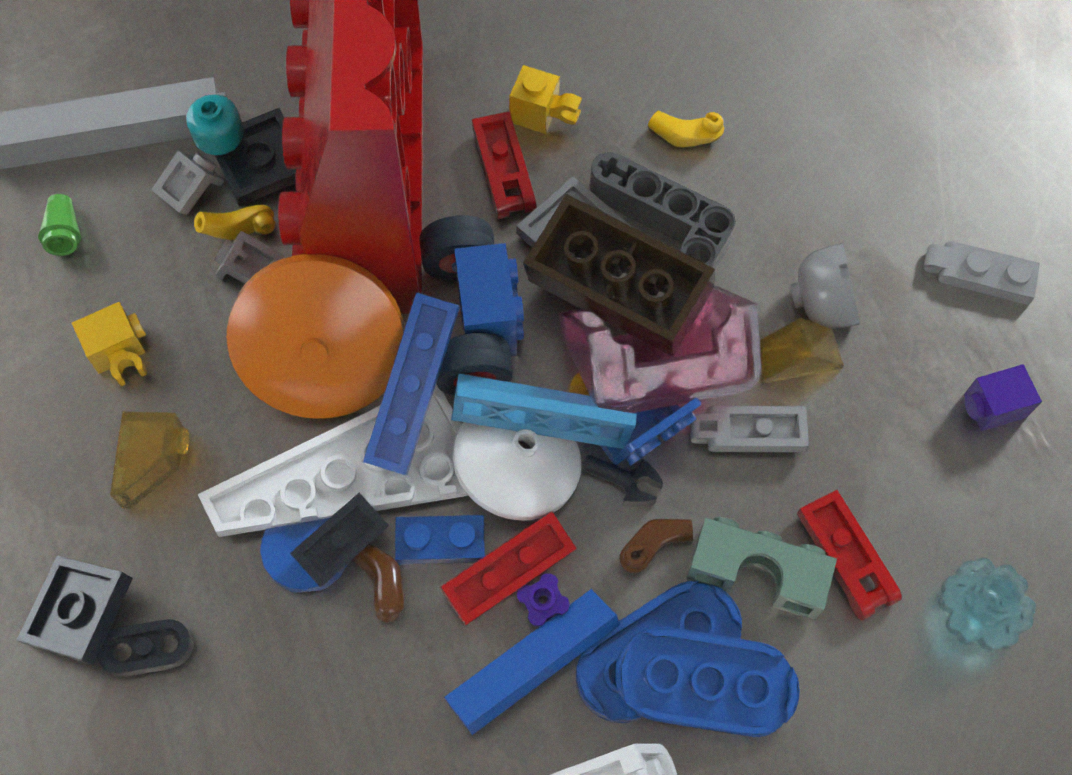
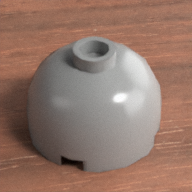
(826, 288)

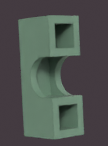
(799, 572)

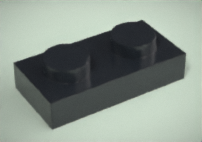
(339, 540)

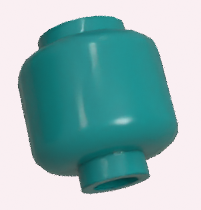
(215, 124)

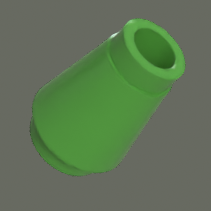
(59, 226)

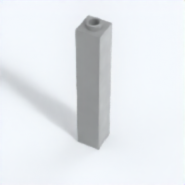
(99, 123)

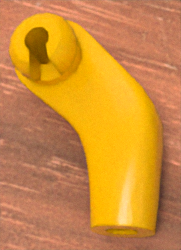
(687, 132)
(228, 225)

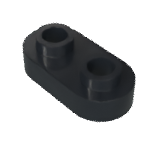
(147, 648)

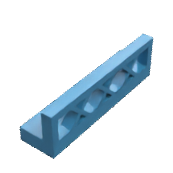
(539, 410)

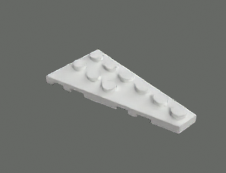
(331, 470)

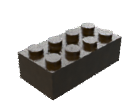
(615, 250)

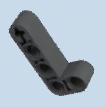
(608, 181)

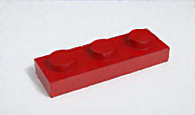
(507, 568)

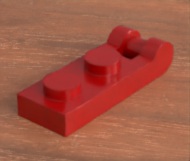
(503, 164)
(841, 536)

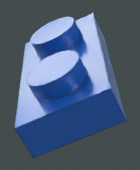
(439, 539)

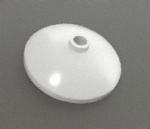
(515, 479)

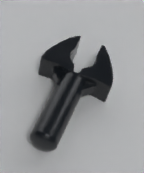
(626, 479)

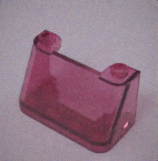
(631, 376)

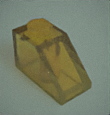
(146, 454)

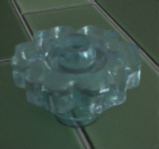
(987, 604)

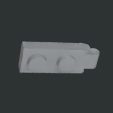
(983, 271)
(752, 429)

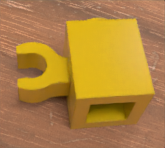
(537, 100)
(112, 340)

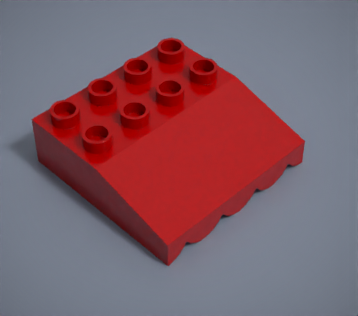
(357, 138)

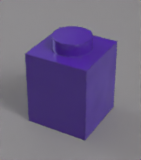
(1001, 397)

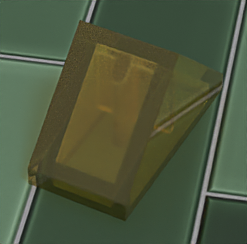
(798, 351)

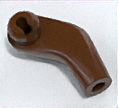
(651, 538)
(386, 580)

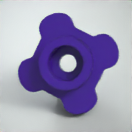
(539, 612)

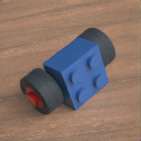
(488, 296)

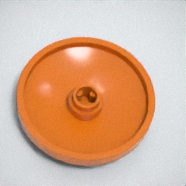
(314, 336)

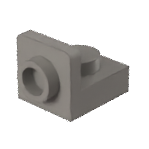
(186, 180)
(244, 257)

